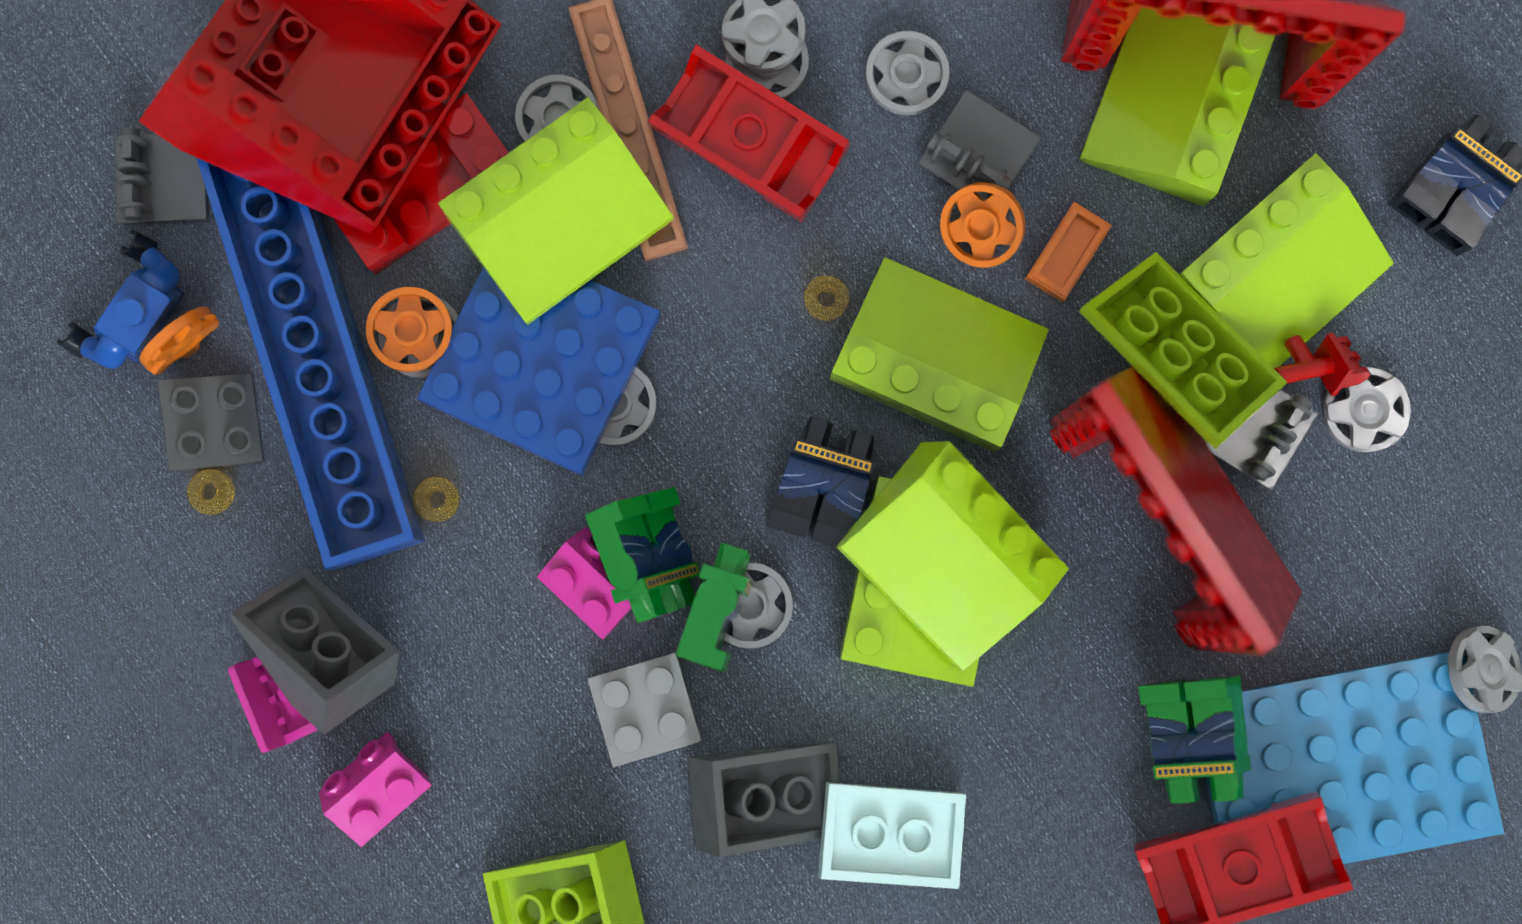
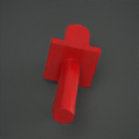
(1330, 362)

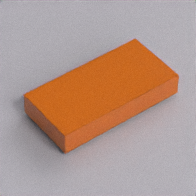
(1068, 252)

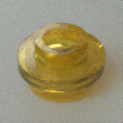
(826, 284)
(423, 494)
(222, 498)

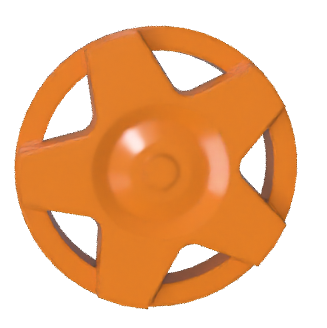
(983, 224)
(408, 329)
(178, 339)

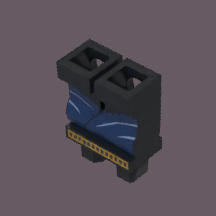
(1470, 173)
(826, 473)

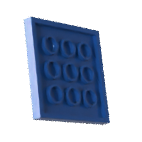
(545, 381)

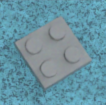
(644, 709)

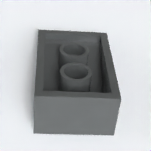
(317, 649)
(760, 796)

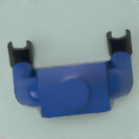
(134, 312)

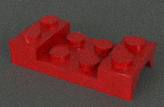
(750, 134)
(455, 155)
(1245, 865)

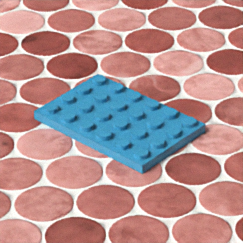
(1382, 749)

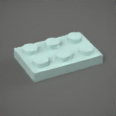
(892, 835)

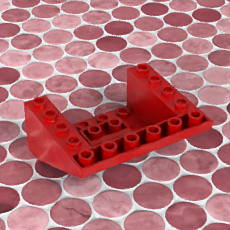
(1325, 42)
(322, 94)
(1241, 579)

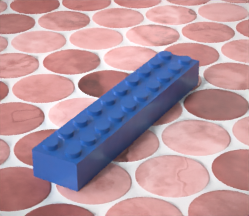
(314, 371)

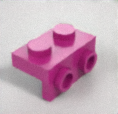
(582, 584)
(267, 709)
(372, 789)

